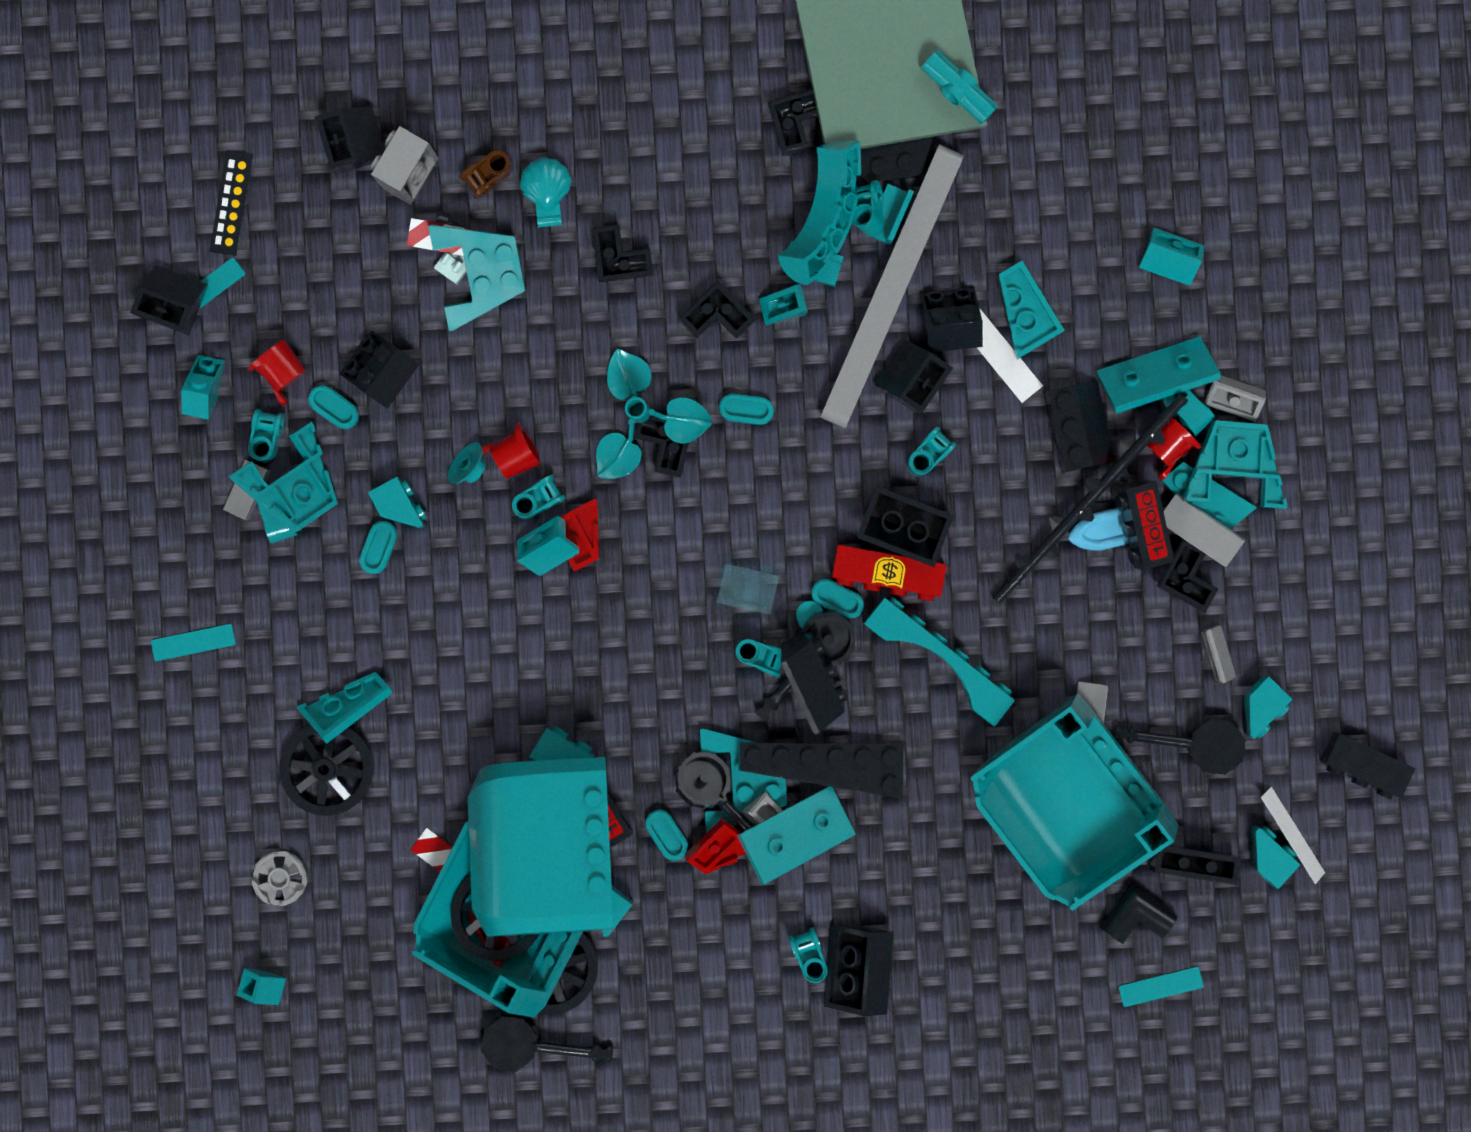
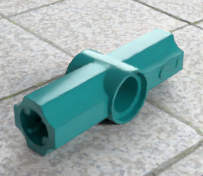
(959, 87)

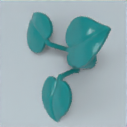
(684, 416)

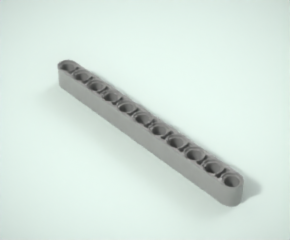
(892, 286)

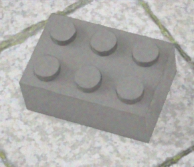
(404, 164)

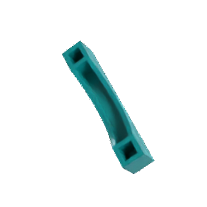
(983, 695)

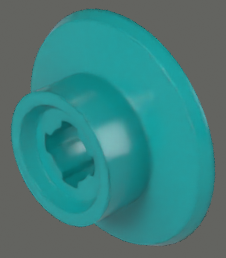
(467, 464)

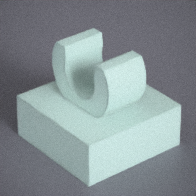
(452, 267)

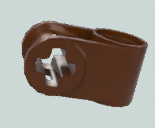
(485, 174)

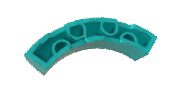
(830, 212)

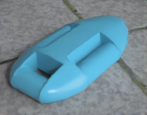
(1101, 533)

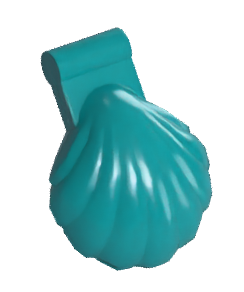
(546, 184)

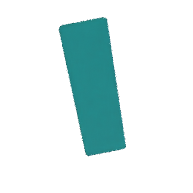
(221, 279)
(193, 642)
(1161, 986)

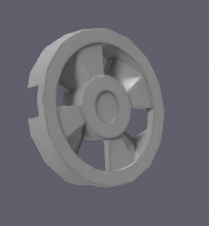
(279, 878)

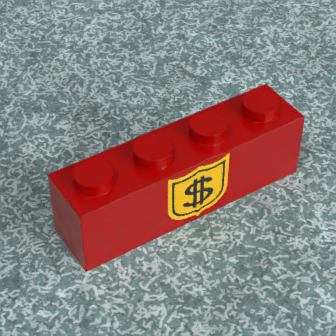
(888, 571)

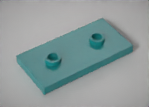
(1158, 375)
(796, 835)

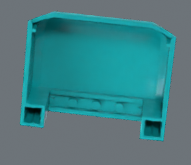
(1072, 805)
(540, 847)
(522, 982)

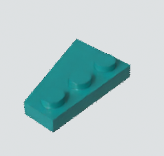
(1027, 310)
(1223, 506)
(341, 710)

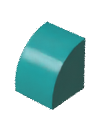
(261, 987)

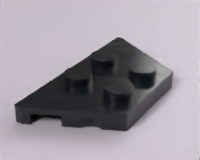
(894, 161)

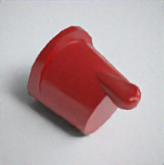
(279, 368)
(1177, 443)
(514, 453)

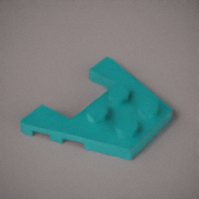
(490, 266)
(1237, 451)
(298, 494)
(745, 785)

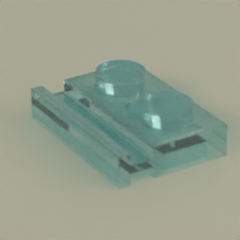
(747, 589)

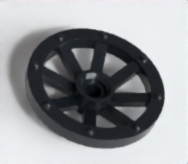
(335, 770)
(463, 935)
(586, 985)

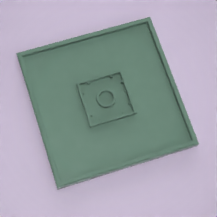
(868, 66)

